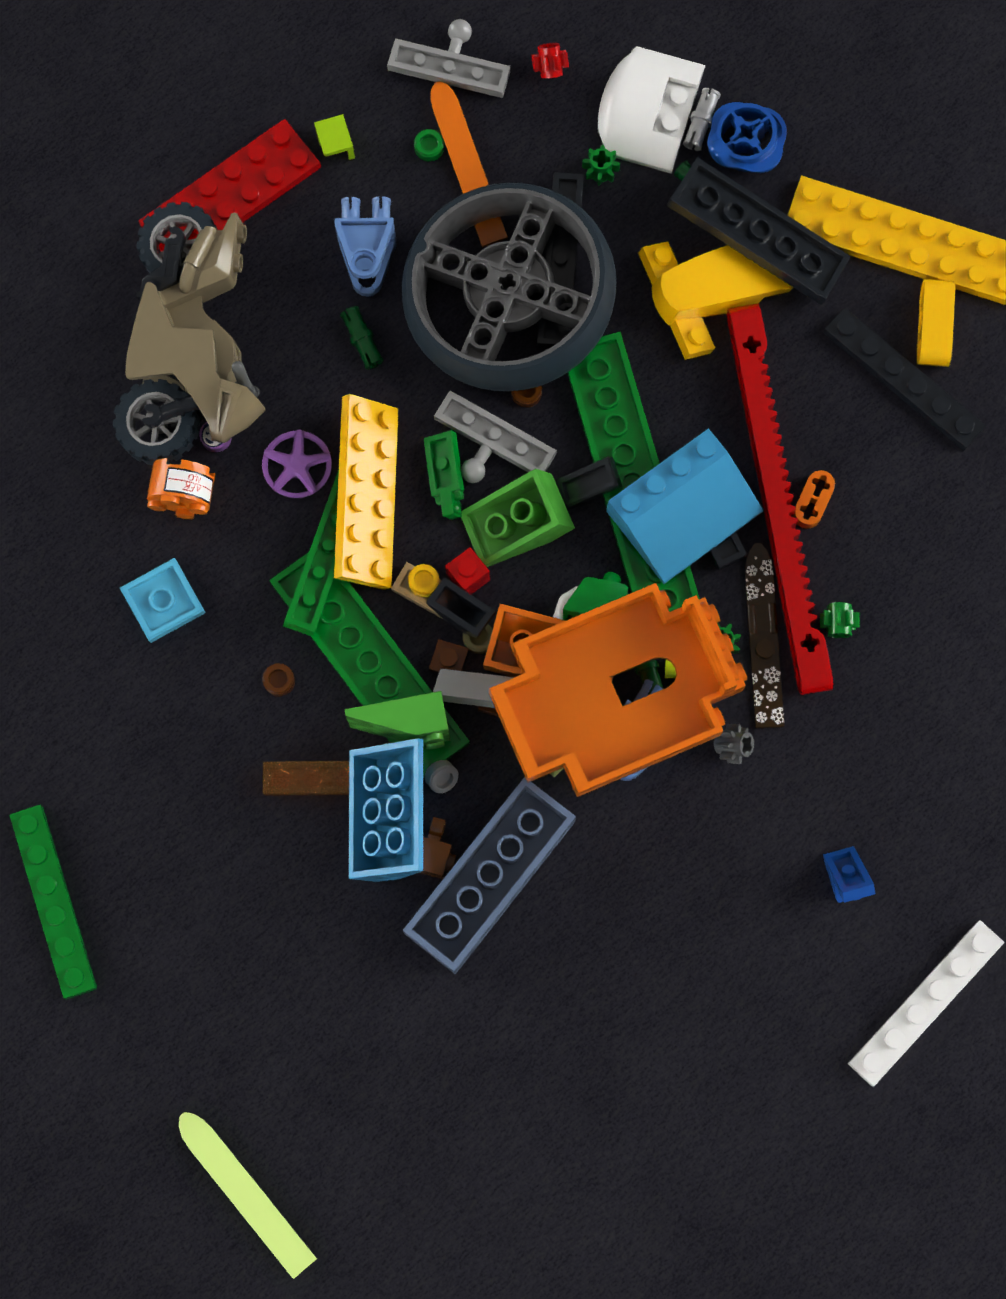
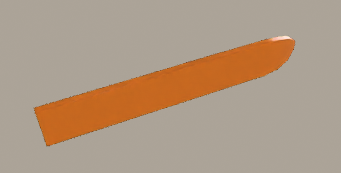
(463, 155)

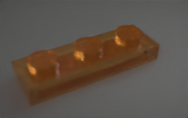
(306, 778)

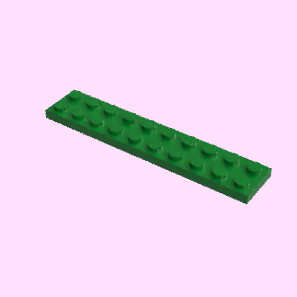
(619, 429)

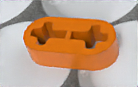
(820, 502)

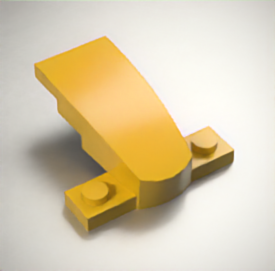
(703, 289)

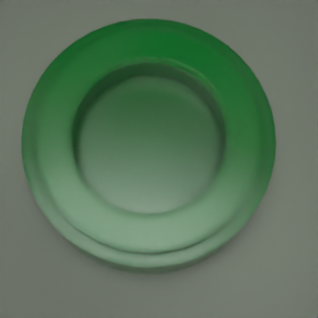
(429, 145)

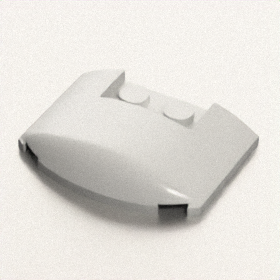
(648, 107)

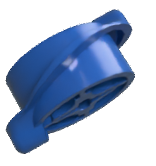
(735, 115)

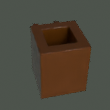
(437, 854)

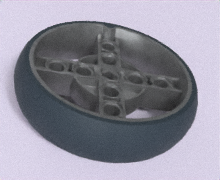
(539, 210)

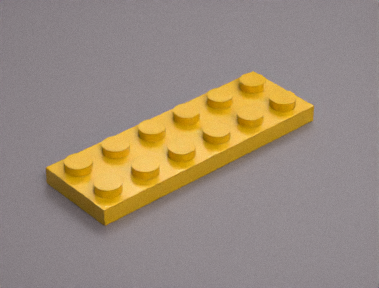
(366, 492)

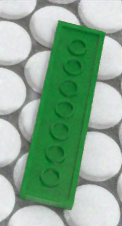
(366, 653)

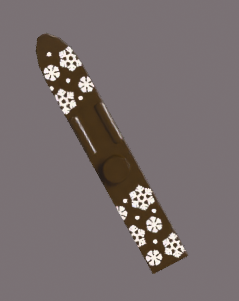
(763, 639)

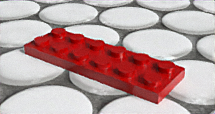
(249, 178)

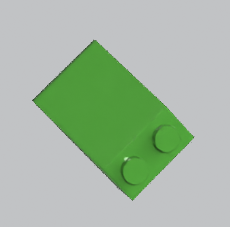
(517, 518)
(404, 719)

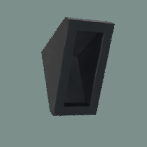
(460, 608)

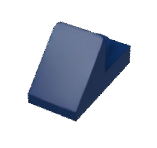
(848, 875)

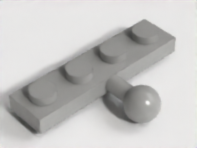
(450, 65)
(493, 436)

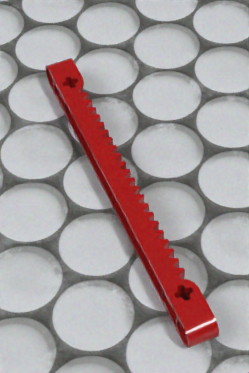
(811, 668)

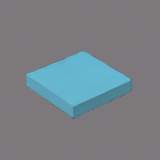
(162, 600)

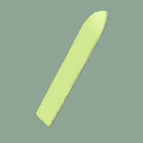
(245, 1194)

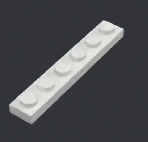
(926, 1003)

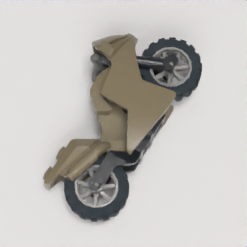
(179, 345)

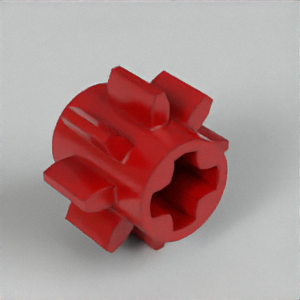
(550, 60)

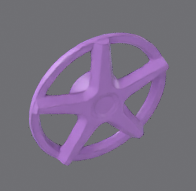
(296, 463)

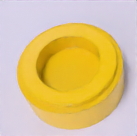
(423, 580)

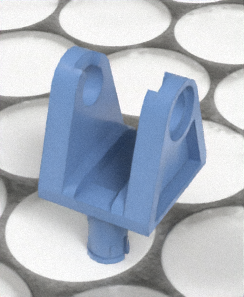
(366, 242)

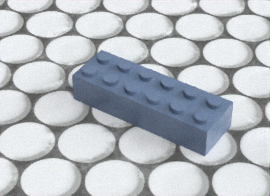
(489, 875)

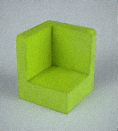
(334, 136)

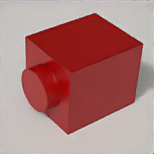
(468, 571)

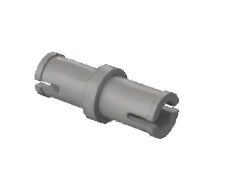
(701, 119)

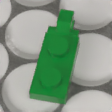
(445, 472)

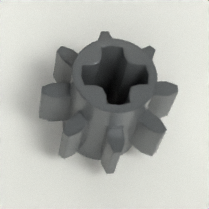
(734, 743)

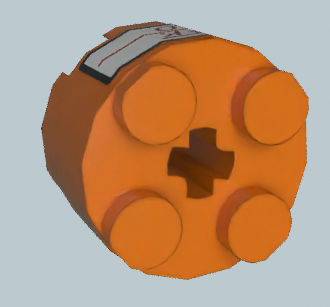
(180, 488)

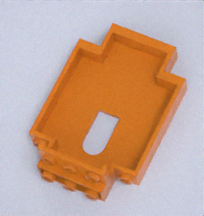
(569, 711)

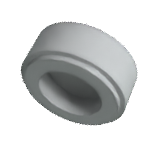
(441, 776)

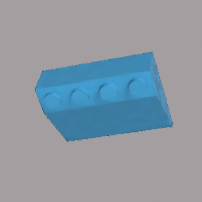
(684, 506)
(386, 811)

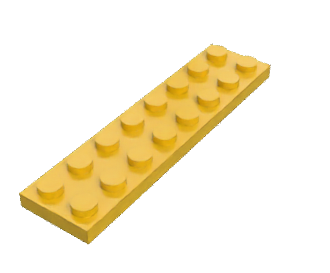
(903, 238)

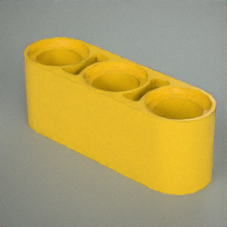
(935, 322)

